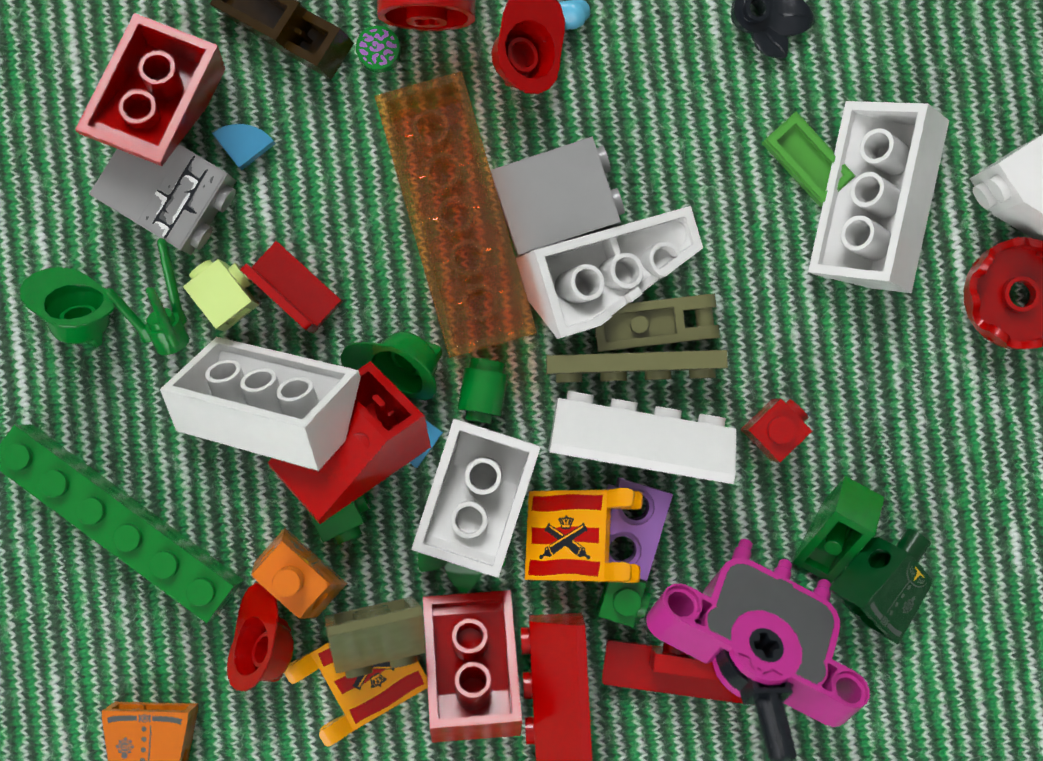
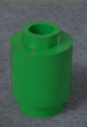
(483, 390)

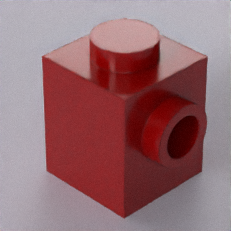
(777, 428)

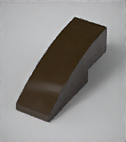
(292, 31)

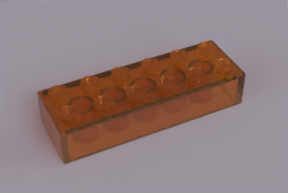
(456, 215)

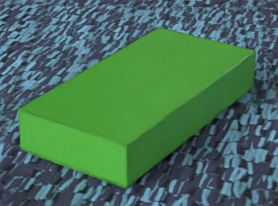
(805, 157)

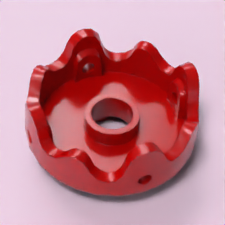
(988, 294)

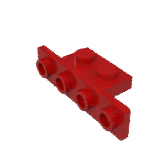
(661, 670)

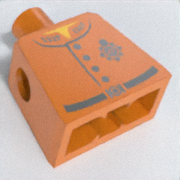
(296, 576)
(149, 731)

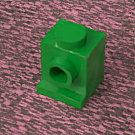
(624, 601)

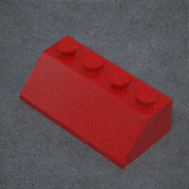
(557, 687)

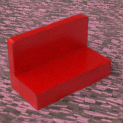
(293, 287)

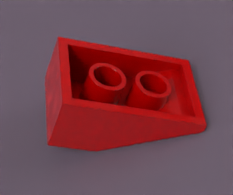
(152, 90)
(471, 666)

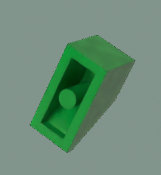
(840, 529)

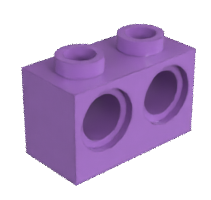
(642, 530)

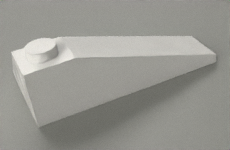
(596, 275)

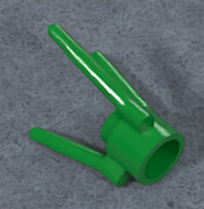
(163, 326)

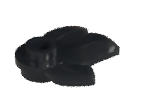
(775, 23)

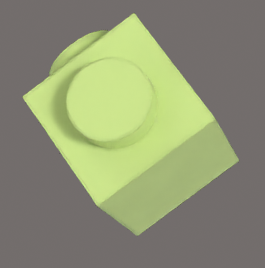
(221, 293)

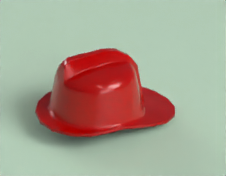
(529, 44)
(260, 642)

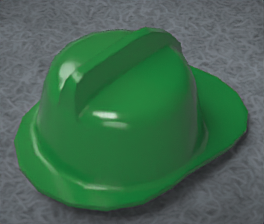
(69, 304)
(403, 359)

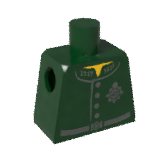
(886, 584)

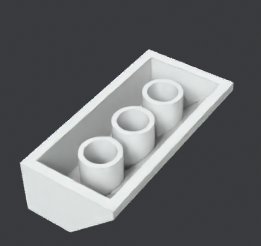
(879, 219)
(264, 401)
(643, 439)

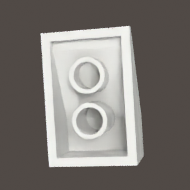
(1015, 188)
(476, 498)

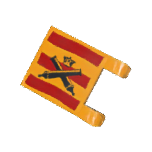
(572, 535)
(359, 697)

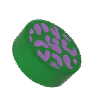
(378, 49)

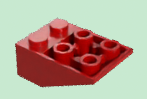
(381, 439)

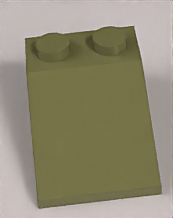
(376, 635)

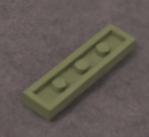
(654, 364)

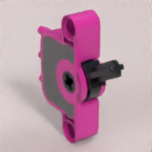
(766, 644)

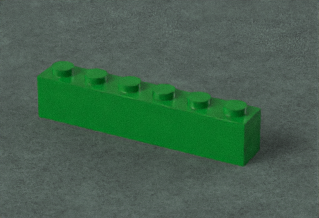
(117, 522)

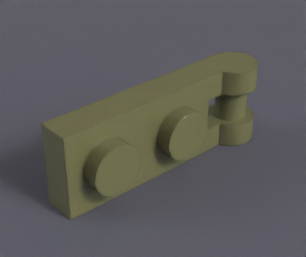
(658, 323)

